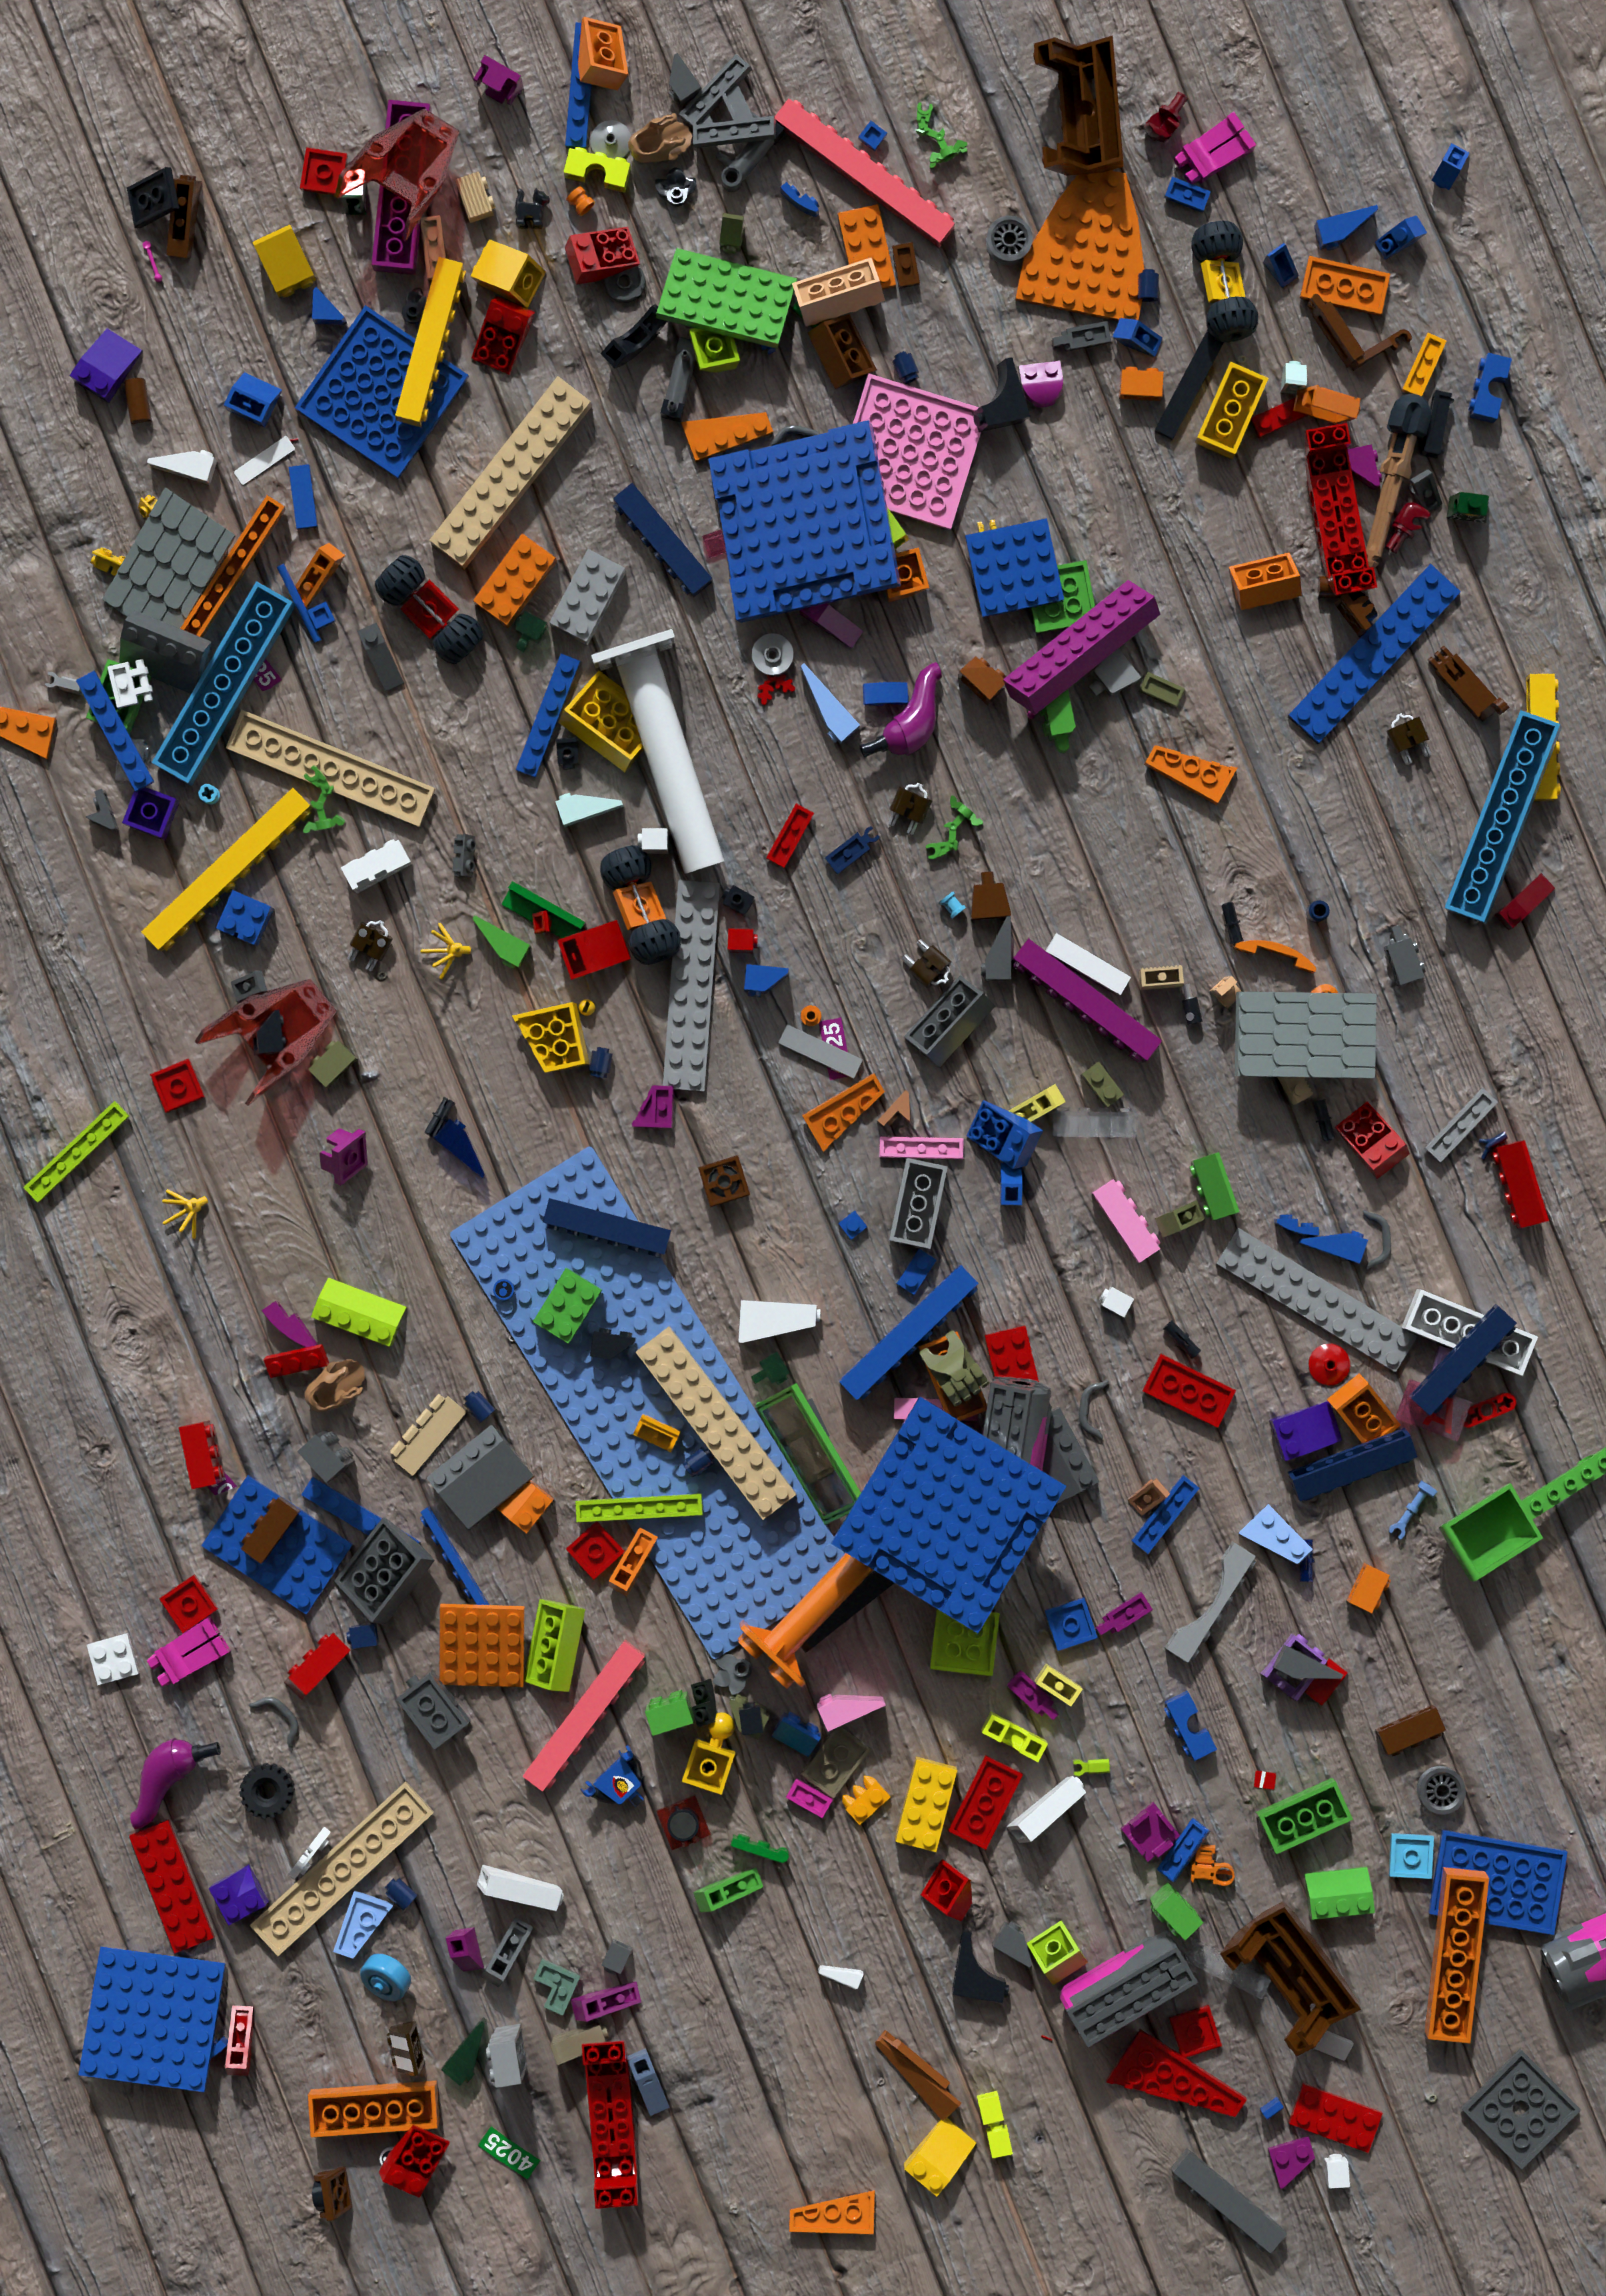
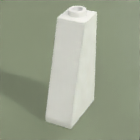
(774, 1318)
(1046, 1810)
(519, 1888)

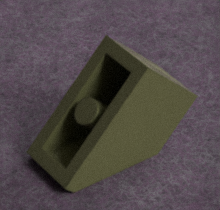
(731, 233)
(1179, 1218)

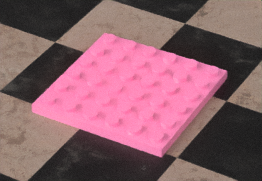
(921, 448)

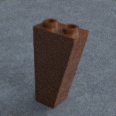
(183, 220)

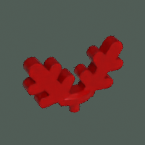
(766, 687)

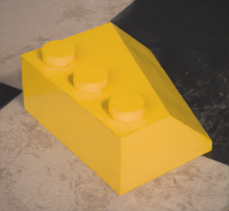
(555, 1036)

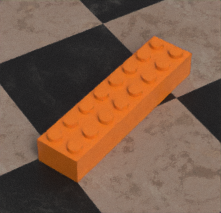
(1456, 1955)

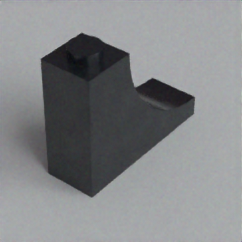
(1007, 405)
(972, 1979)

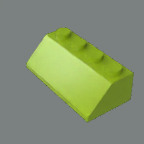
(359, 1312)
(554, 1645)

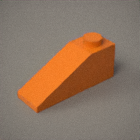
(318, 572)
(632, 1562)

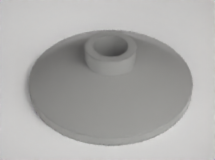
(613, 149)
(772, 643)

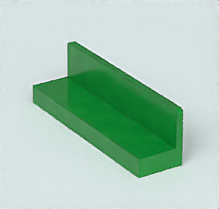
(526, 903)

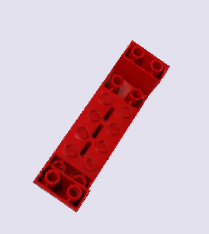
(1336, 510)
(611, 2124)

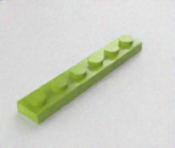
(76, 1151)
(639, 1507)

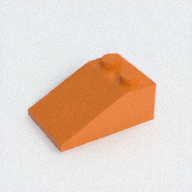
(602, 54)
(1363, 1410)
(526, 1506)

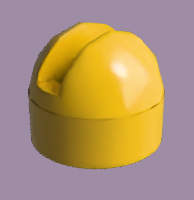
(591, 1008)

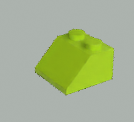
(714, 351)
(1057, 1952)

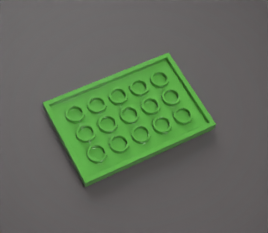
(726, 298)

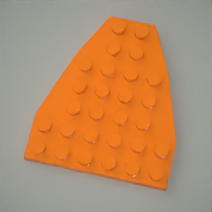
(1087, 251)

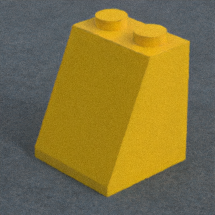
(284, 261)
(508, 273)

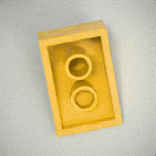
(939, 2156)

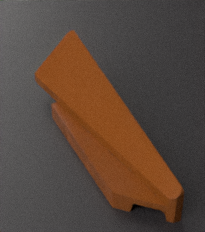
(919, 2074)

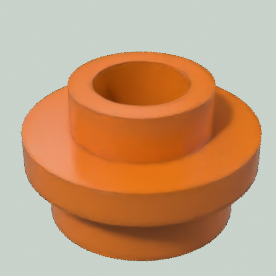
(806, 1010)

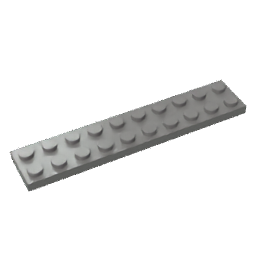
(691, 986)
(1316, 1300)

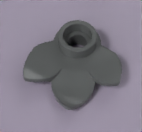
(730, 1675)

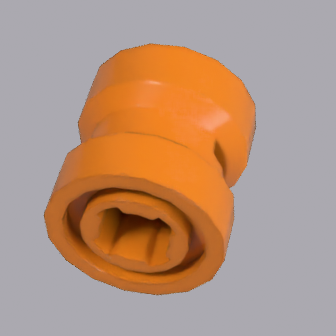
(580, 200)

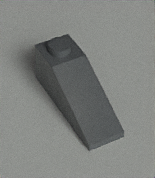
(380, 657)
(998, 961)
(1301, 1666)
(507, 1952)

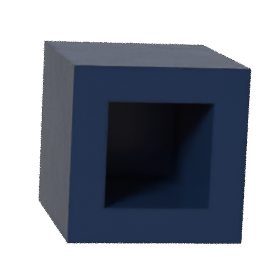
(363, 1635)

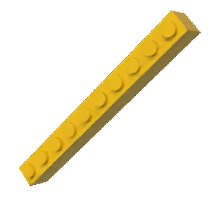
(227, 869)

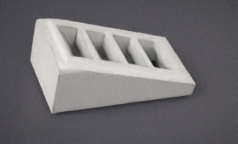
(845, 1976)

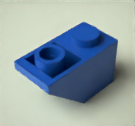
(1401, 237)
(1010, 1185)

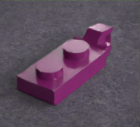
(1124, 1614)
(1032, 1695)

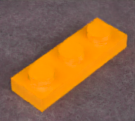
(1424, 365)

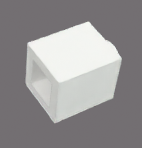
(1116, 1301)
(1336, 2171)

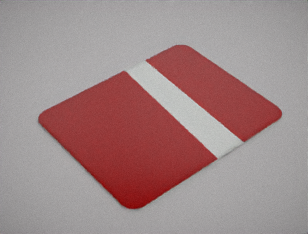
(1265, 1780)

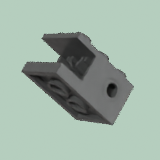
(432, 1709)

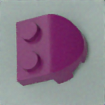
(1042, 382)

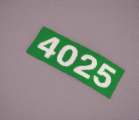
(508, 2153)

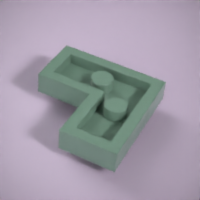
(562, 1983)

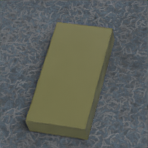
(1162, 690)

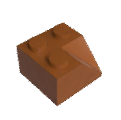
(982, 679)

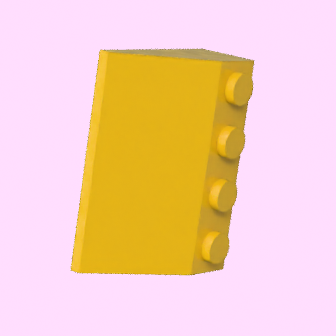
(604, 721)

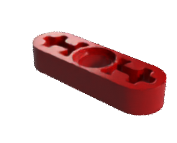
(1498, 1399)

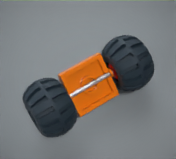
(653, 936)

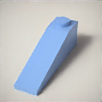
(835, 716)

